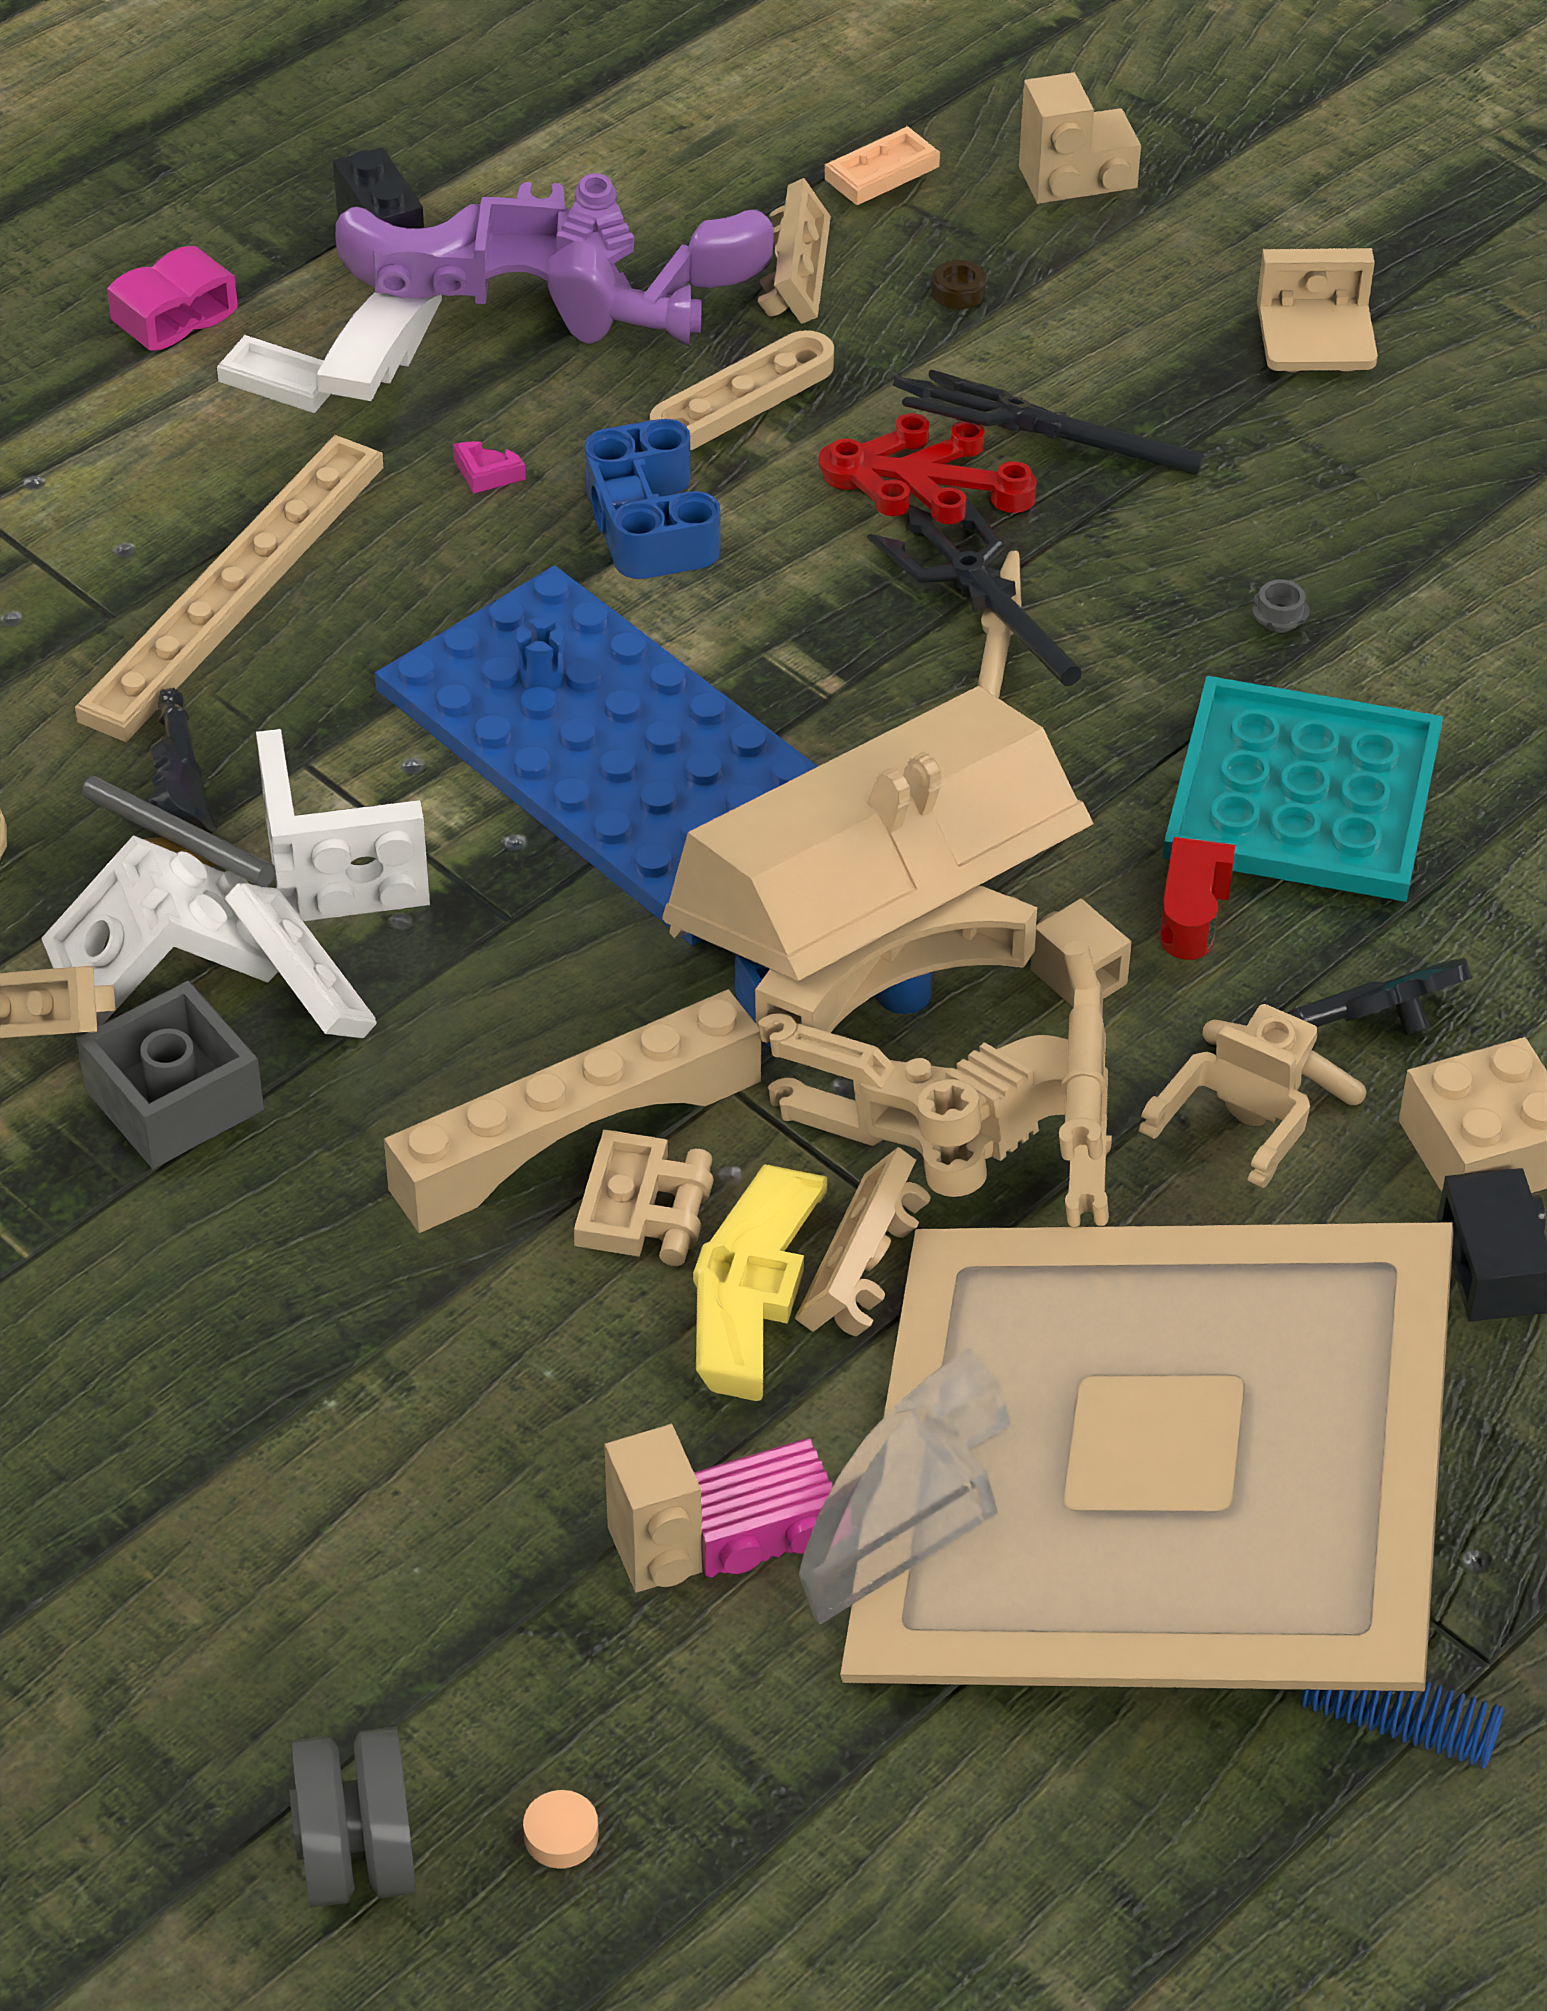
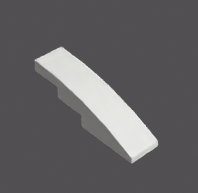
(375, 344)

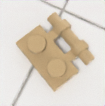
(623, 1191)

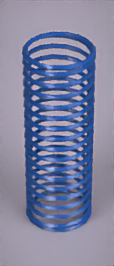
(1485, 1746)

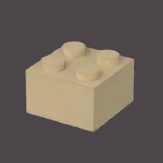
(1480, 1113)

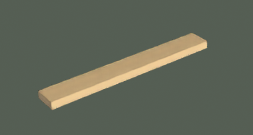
(229, 588)

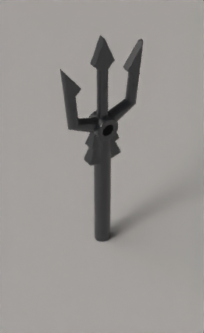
(998, 407)
(980, 582)

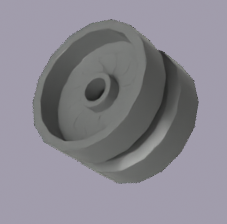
(351, 1817)

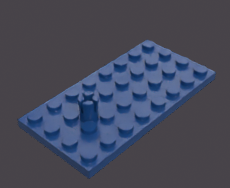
(590, 729)

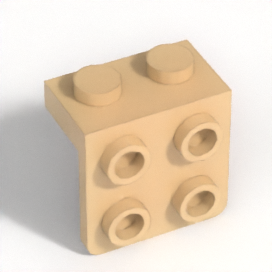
(1317, 309)

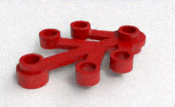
(857, 465)

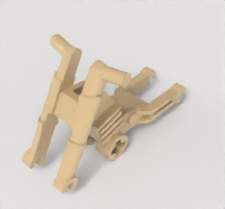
(971, 1110)

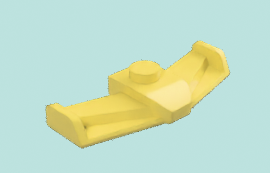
(751, 1278)

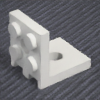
(316, 849)
(148, 906)

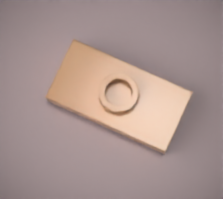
(882, 165)

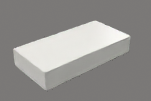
(273, 373)

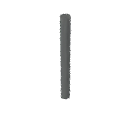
(179, 831)

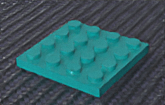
(1307, 786)

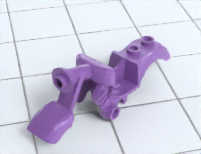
(561, 245)

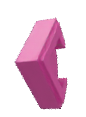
(486, 467)

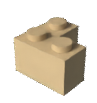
(1070, 147)

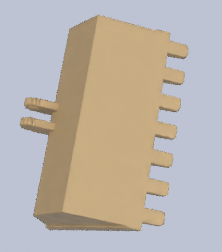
(875, 837)

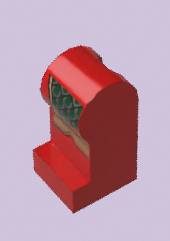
(1195, 879)

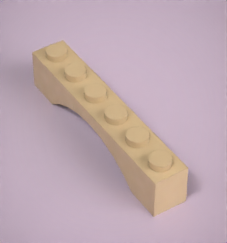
(469, 1150)

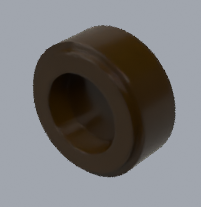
(958, 284)

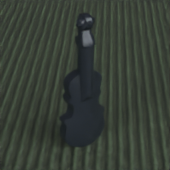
(179, 776)
(1375, 996)

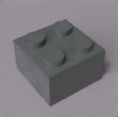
(170, 1074)

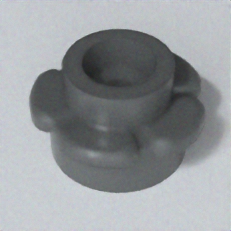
(1281, 605)

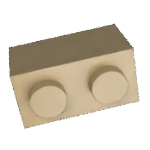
(654, 1508)

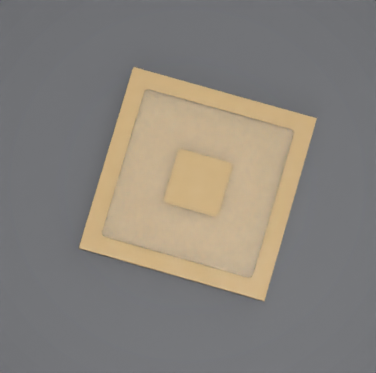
(1199, 1464)

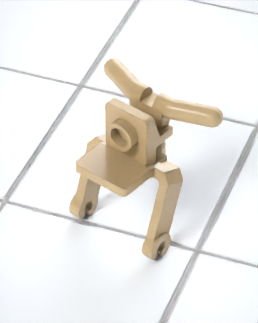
(1258, 1079)

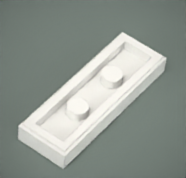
(301, 960)

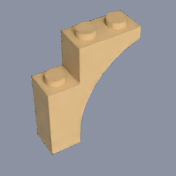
(965, 931)

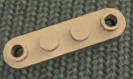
(750, 386)

